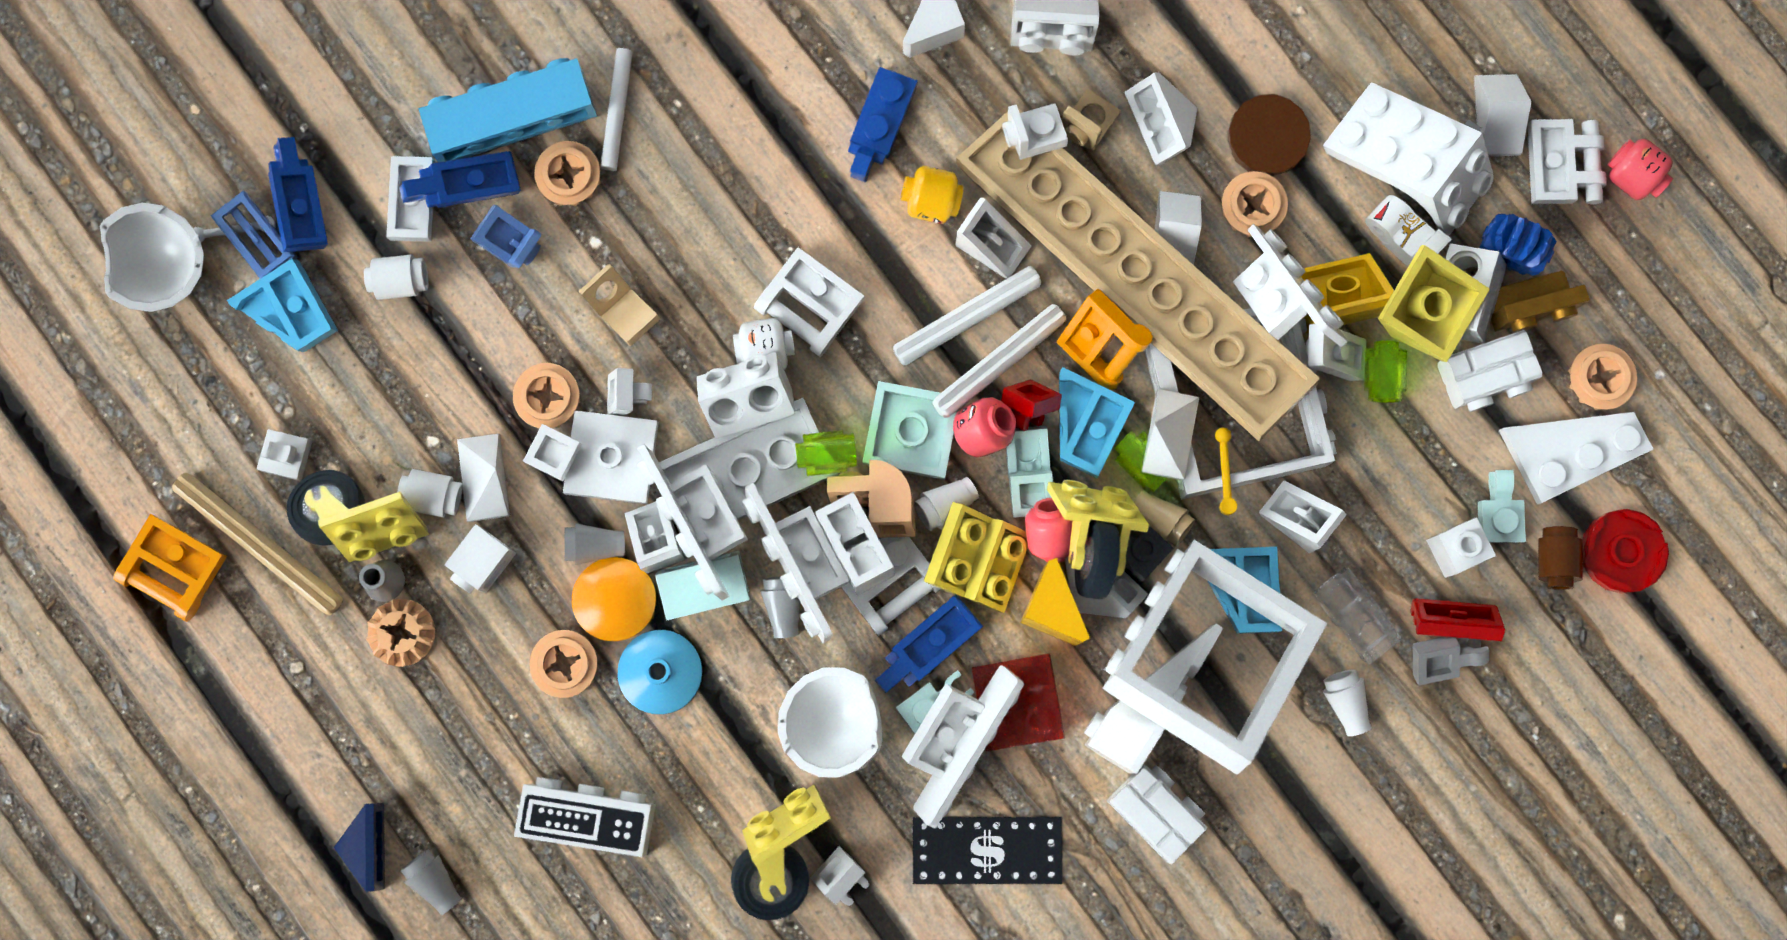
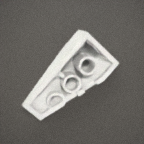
(1127, 735)

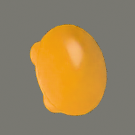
(613, 599)

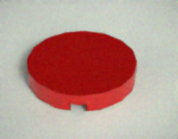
(1624, 551)

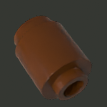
(1560, 557)

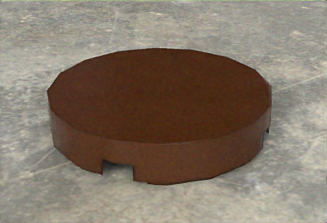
(1269, 134)

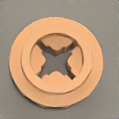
(551, 164)
(1251, 185)
(1608, 359)
(534, 381)
(408, 650)
(545, 656)

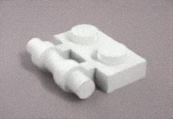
(1554, 161)

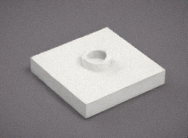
(609, 457)

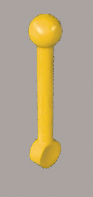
(1228, 504)

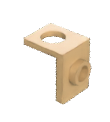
(1083, 130)
(622, 308)

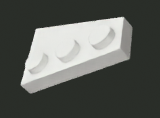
(1573, 451)

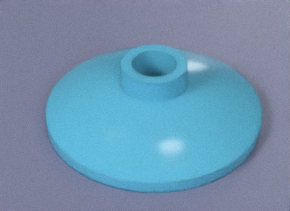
(681, 677)

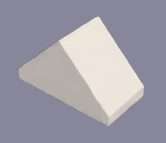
(933, 26)
(1502, 113)
(1179, 221)
(992, 239)
(1302, 516)
(653, 538)

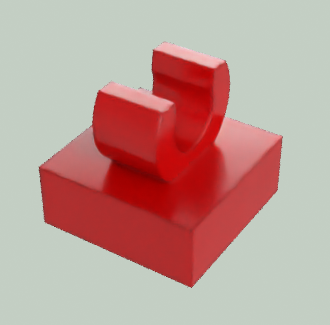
(1030, 402)

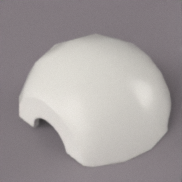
(150, 257)
(830, 722)

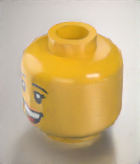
(932, 194)

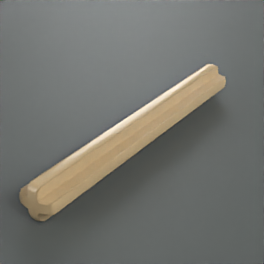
(257, 543)

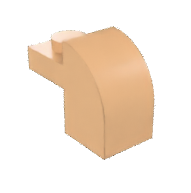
(886, 495)

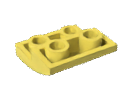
(977, 557)

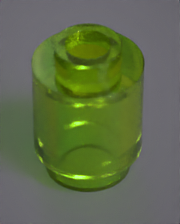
(1385, 372)
(826, 452)
(1131, 459)

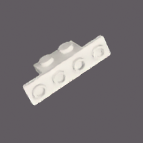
(1280, 294)
(701, 514)
(805, 556)
(955, 738)

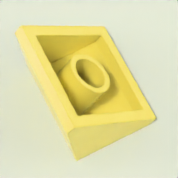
(1432, 305)

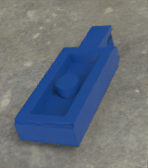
(880, 121)
(463, 181)
(296, 199)
(929, 644)

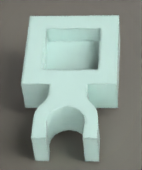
(918, 705)

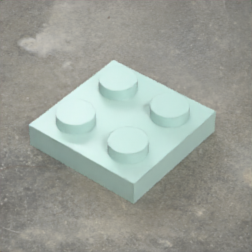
(909, 431)

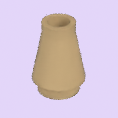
(1165, 517)

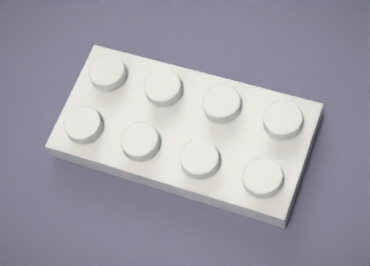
(755, 456)

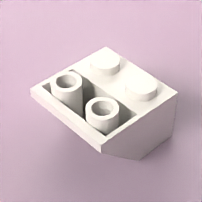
(1055, 25)

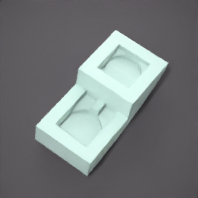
(1028, 468)

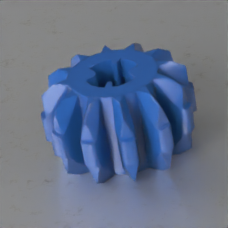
(1521, 243)

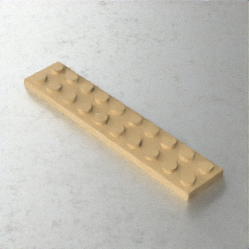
(1145, 278)

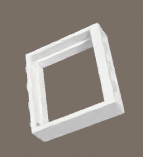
(1311, 410)
(1174, 716)

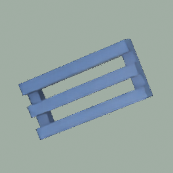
(232, 207)

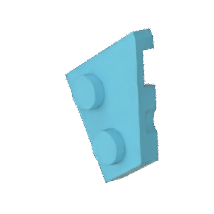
(287, 306)
(1089, 422)
(1261, 564)

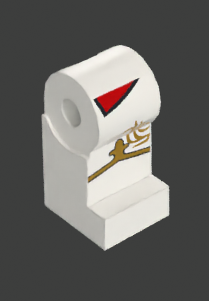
(1403, 230)

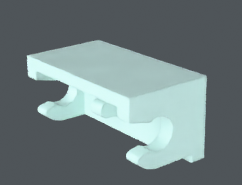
(683, 594)

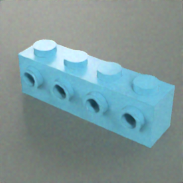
(507, 110)

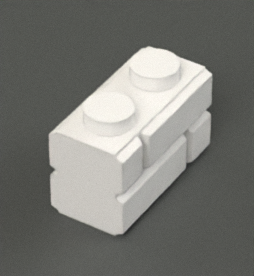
(1490, 370)
(1158, 813)

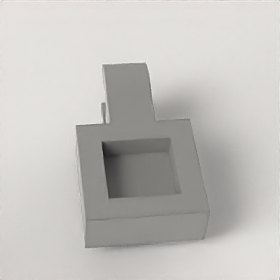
(1444, 656)

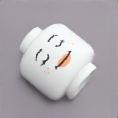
(762, 338)

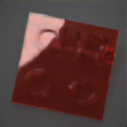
(1037, 711)

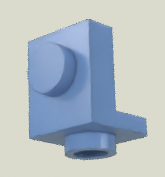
(507, 238)

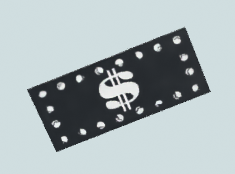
(988, 850)

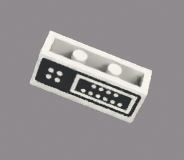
(585, 817)

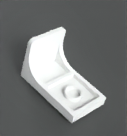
(1415, 151)

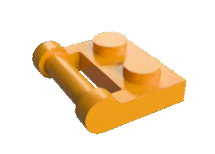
(1092, 332)
(178, 556)

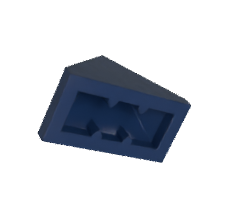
(364, 847)

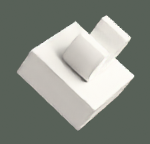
(624, 393)
(552, 452)
(284, 455)
(838, 876)

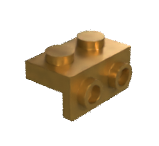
(1535, 299)

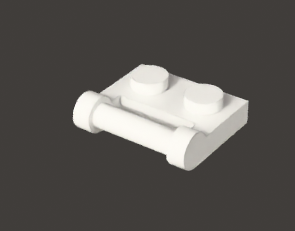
(818, 291)
(904, 557)

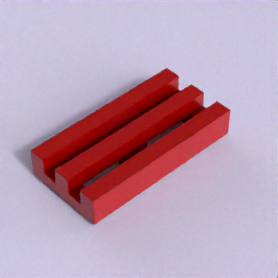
(1457, 619)

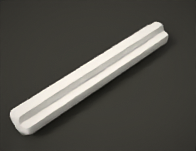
(967, 315)
(999, 361)

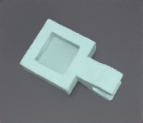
(1501, 516)

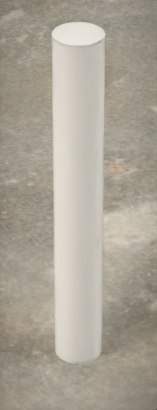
(616, 109)

